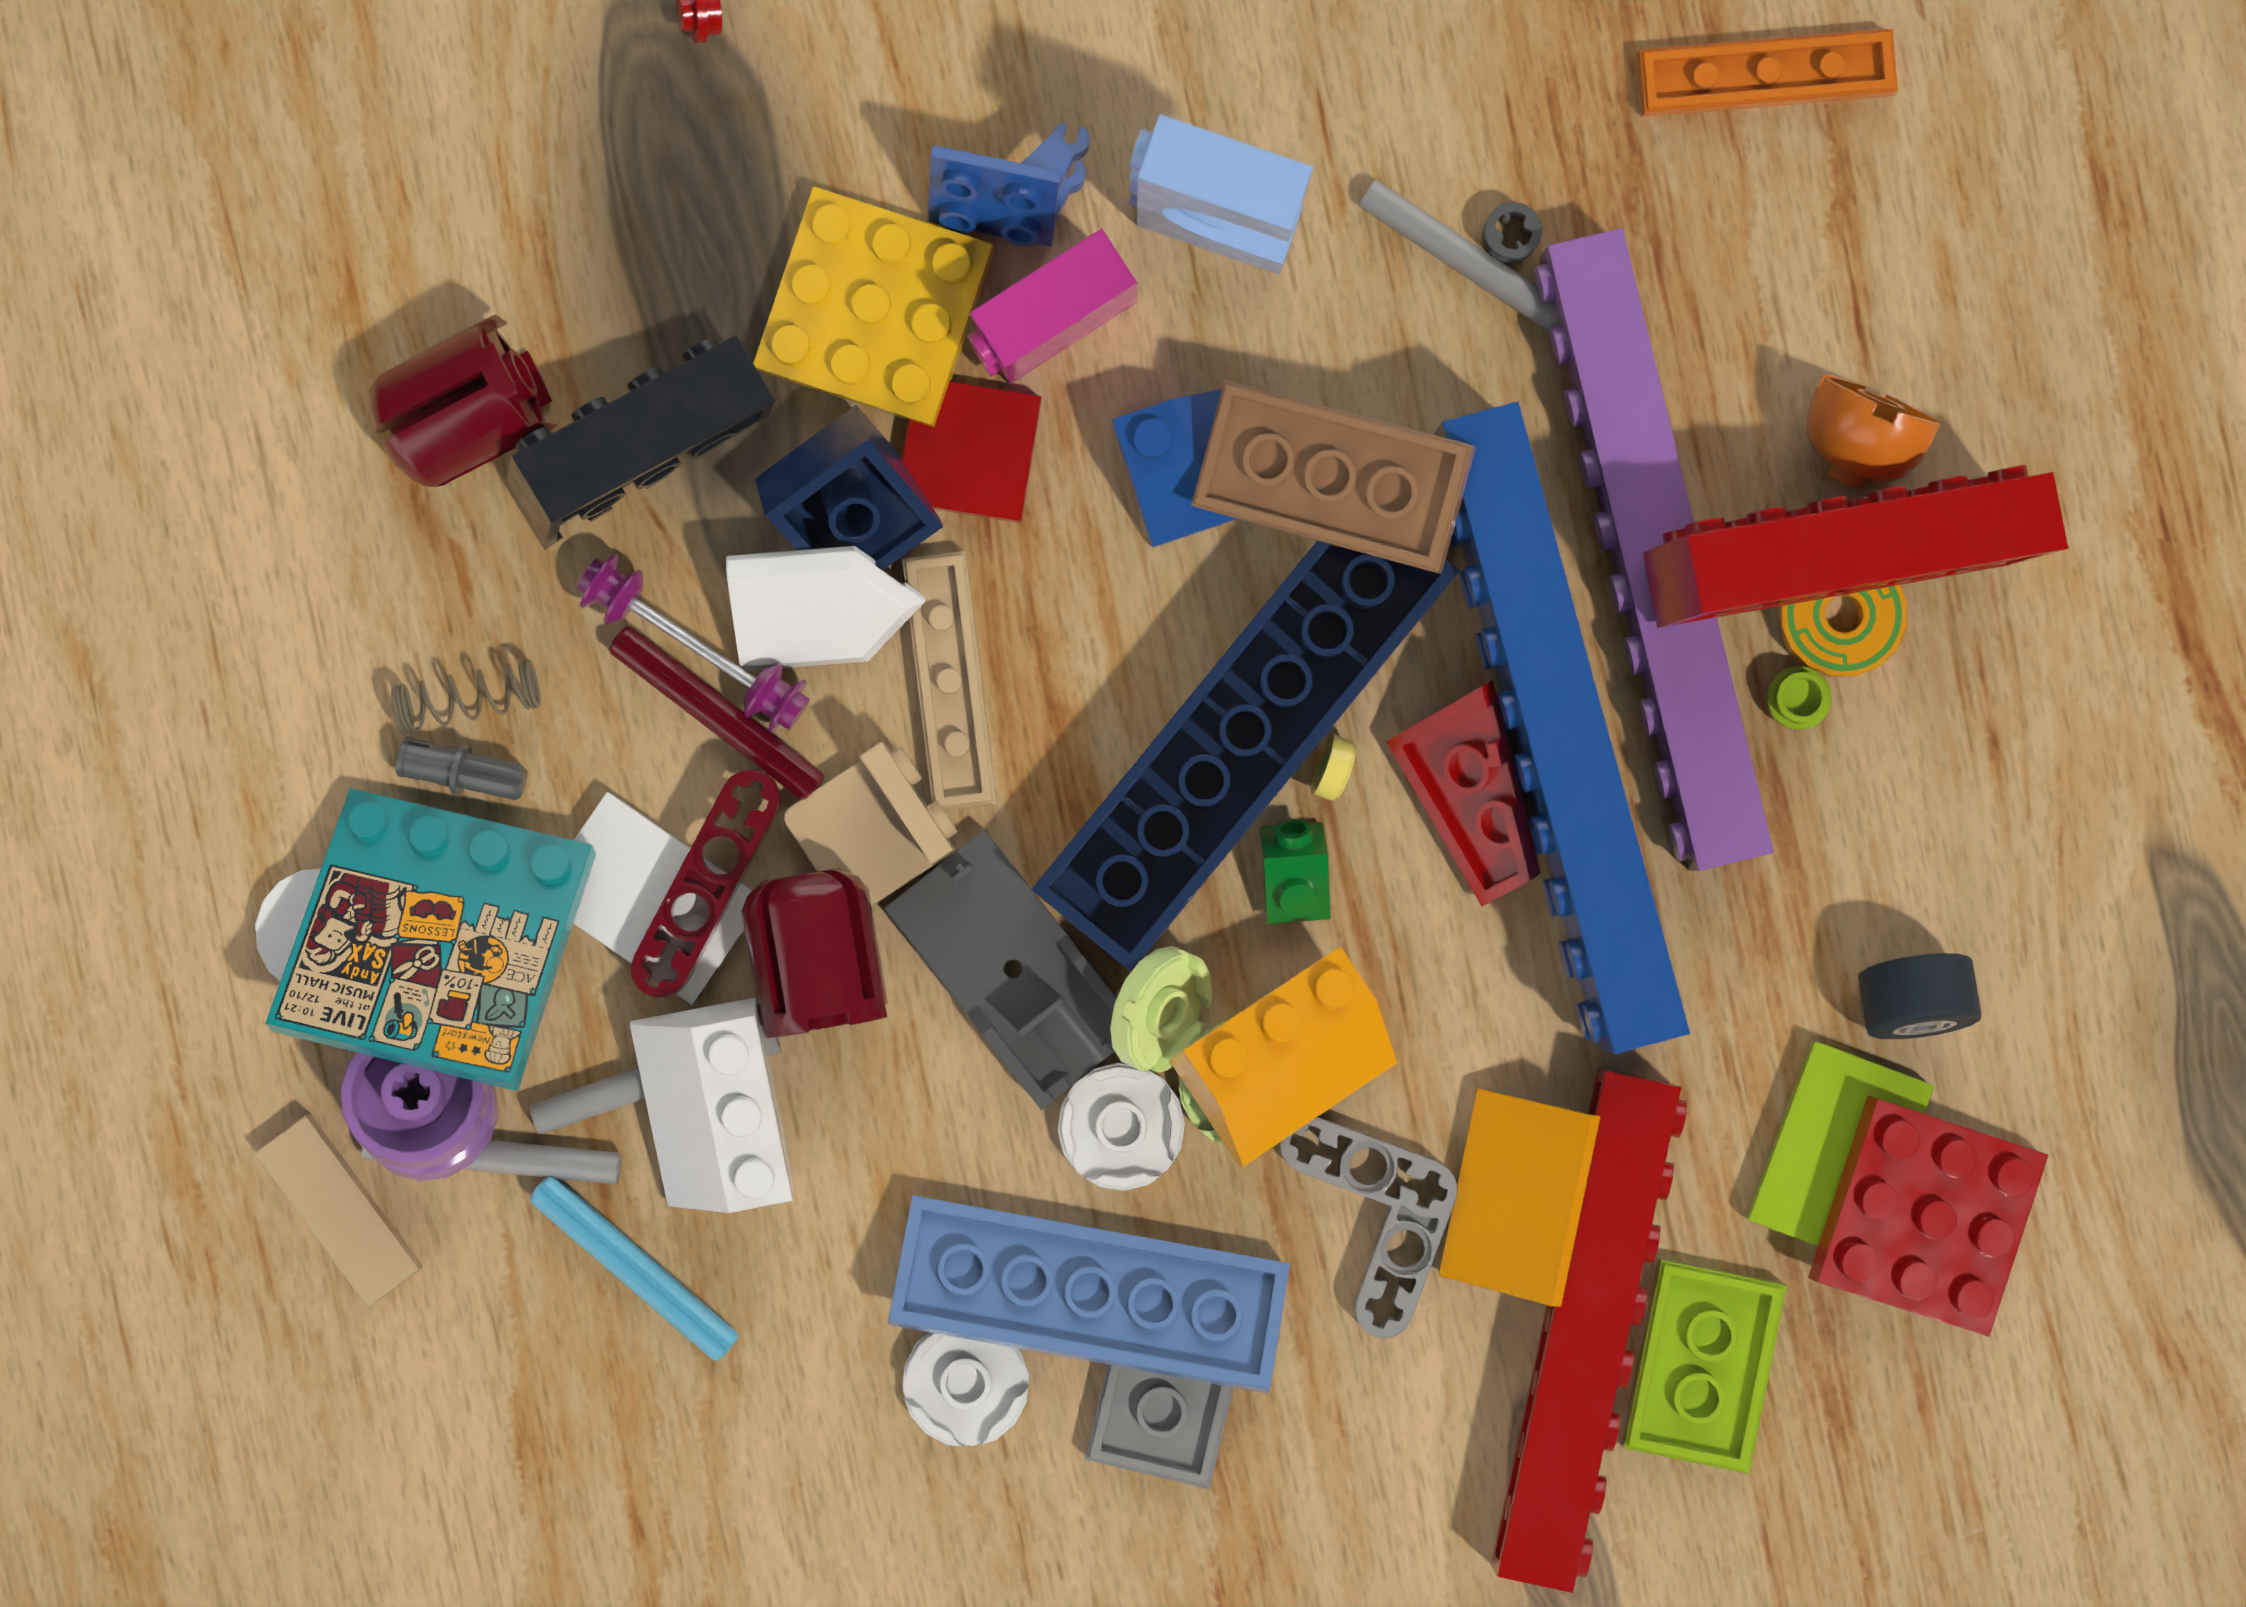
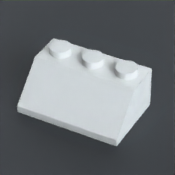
(713, 1108)

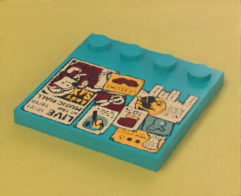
(432, 939)

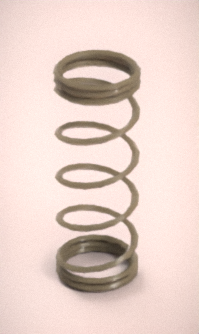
(403, 707)

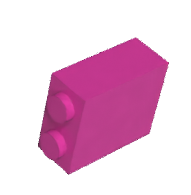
(1052, 308)

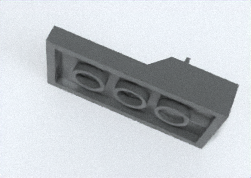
(973, 920)

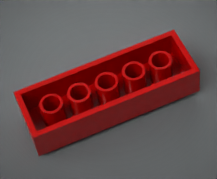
(1853, 545)

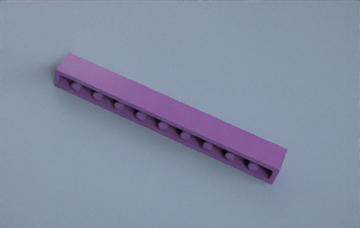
(1641, 497)

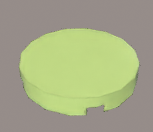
(1160, 1008)

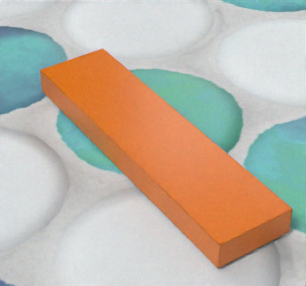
(1767, 72)

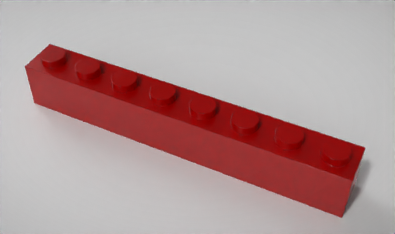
(1585, 1340)

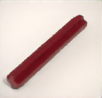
(716, 712)

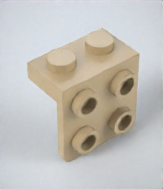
(873, 823)

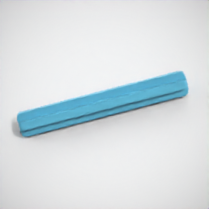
(634, 1267)

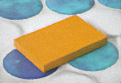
(1519, 1197)

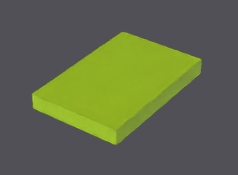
(1818, 1134)
(1703, 1365)

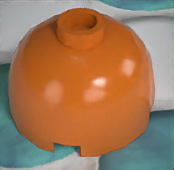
(1866, 432)

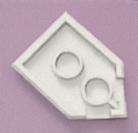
(814, 607)

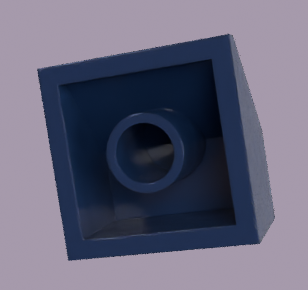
(846, 492)

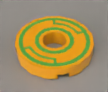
(1852, 653)

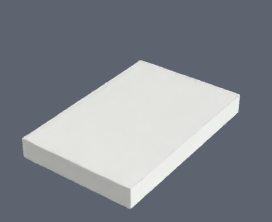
(628, 884)

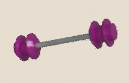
(621, 594)

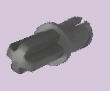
(460, 769)

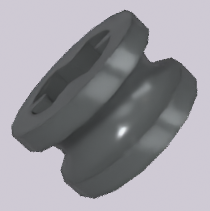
(1530, 227)

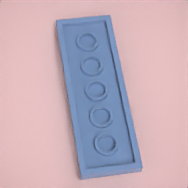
(1089, 1294)

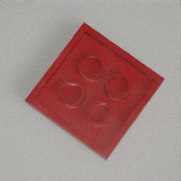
(1928, 1216)

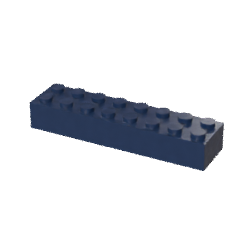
(1235, 745)

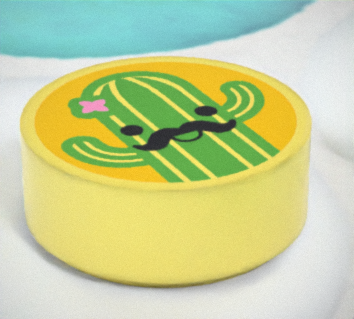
(1333, 767)

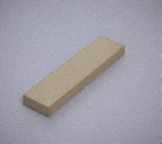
(950, 682)

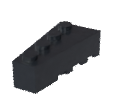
(636, 436)

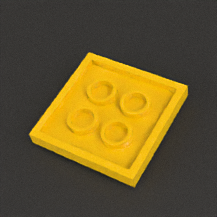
(873, 306)

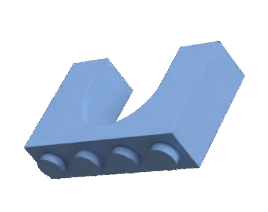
(1217, 192)

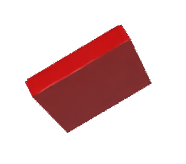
(976, 452)

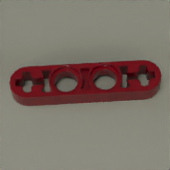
(699, 879)

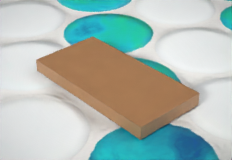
(1333, 476)

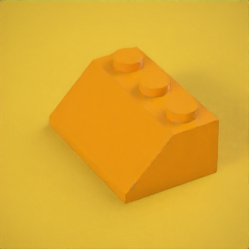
(1288, 1057)

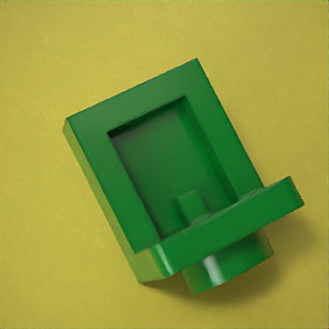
(1295, 871)

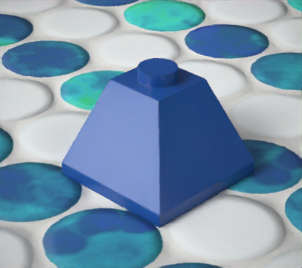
(1163, 460)

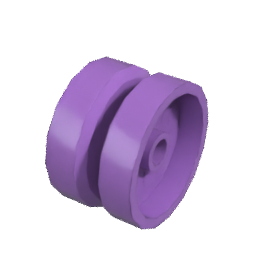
(422, 1142)

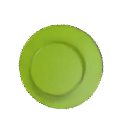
(1798, 698)

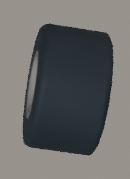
(1919, 996)

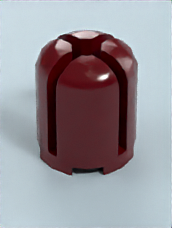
(458, 404)
(813, 953)

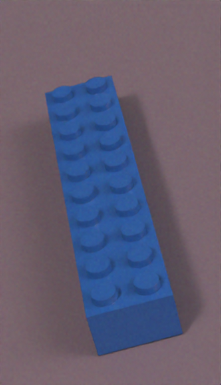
(1561, 741)

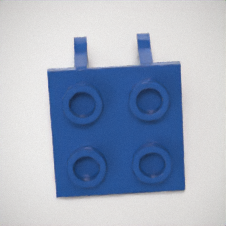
(1007, 196)

